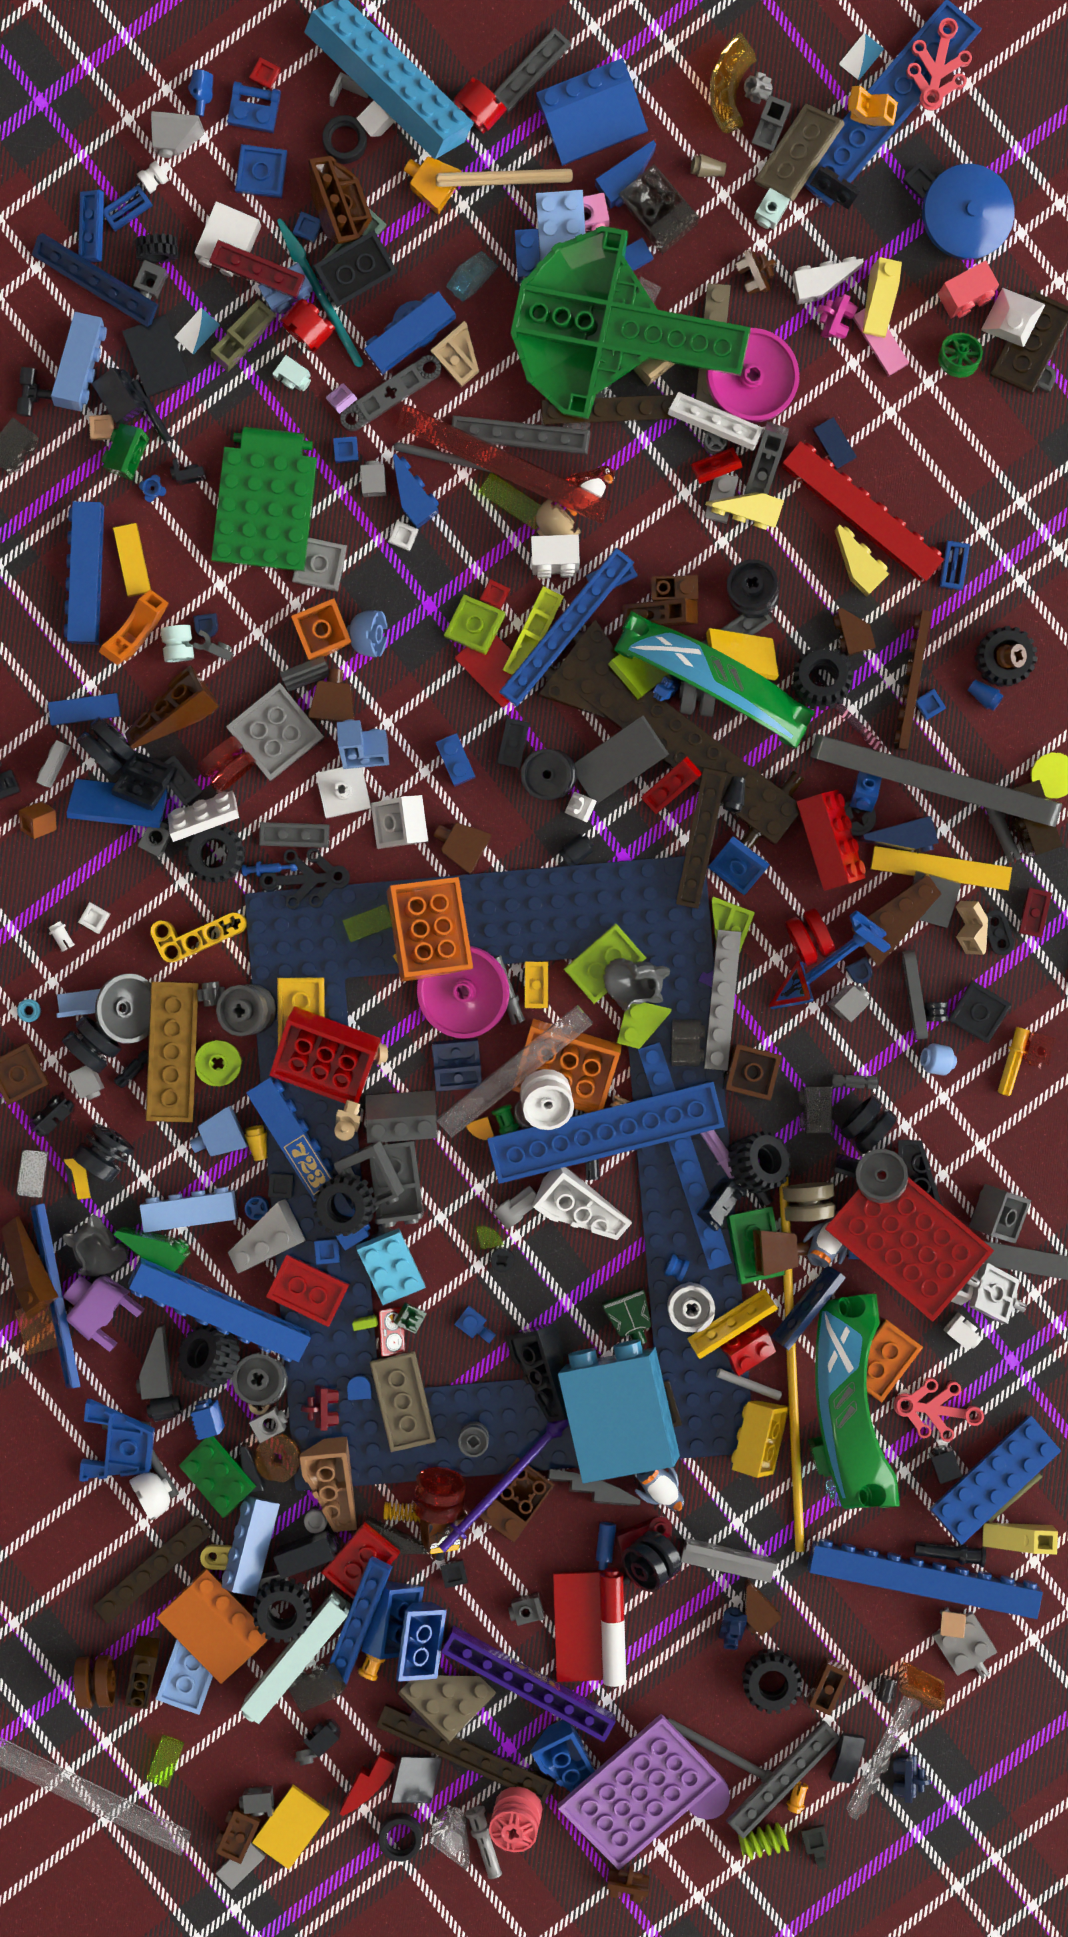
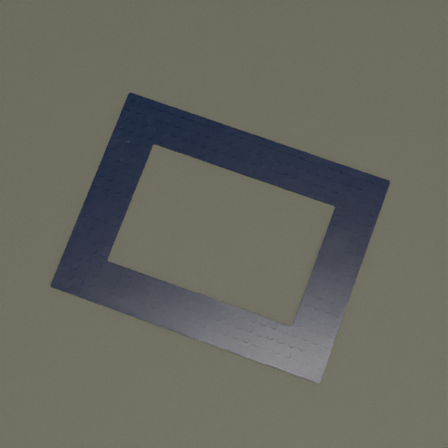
(523, 919)

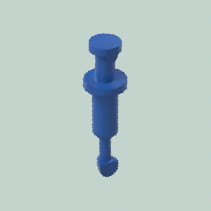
(260, 868)

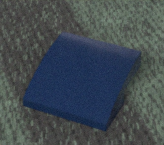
(456, 1064)

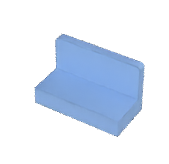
(77, 1003)

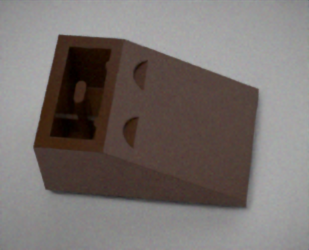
(517, 1503)

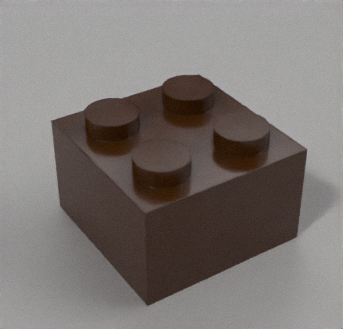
(752, 1072)

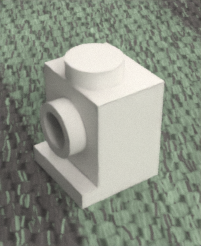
(962, 1332)

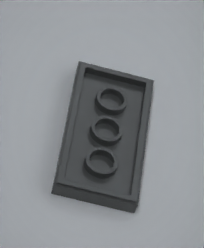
(620, 760)

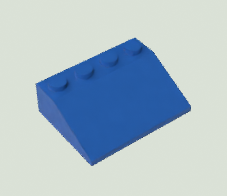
(591, 111)

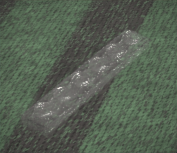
(879, 1761)

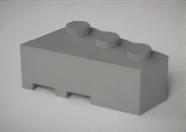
(267, 1238)

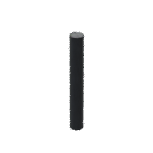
(153, 415)

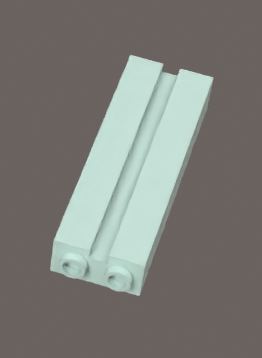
(295, 1658)

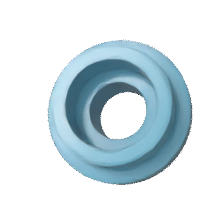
(21, 1010)

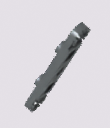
(375, 402)

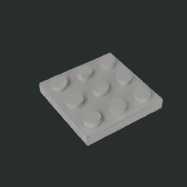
(275, 731)

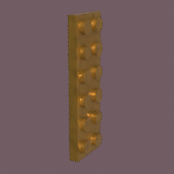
(171, 1052)

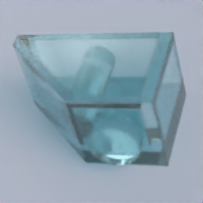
(471, 275)

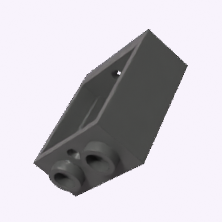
(377, 1150)

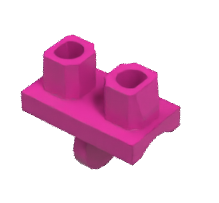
(832, 314)

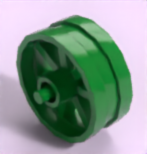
(962, 343)

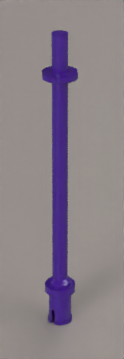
(552, 1431)

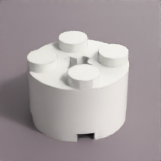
(689, 1294)

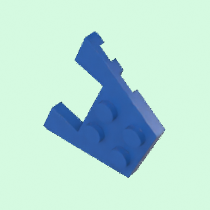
(127, 1446)

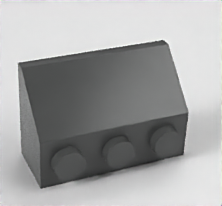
(401, 1116)

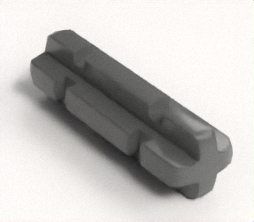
(854, 1081)

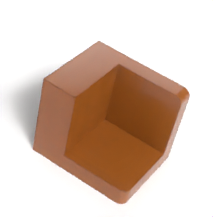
(37, 820)

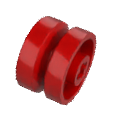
(807, 938)

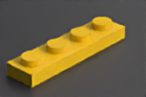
(732, 1323)

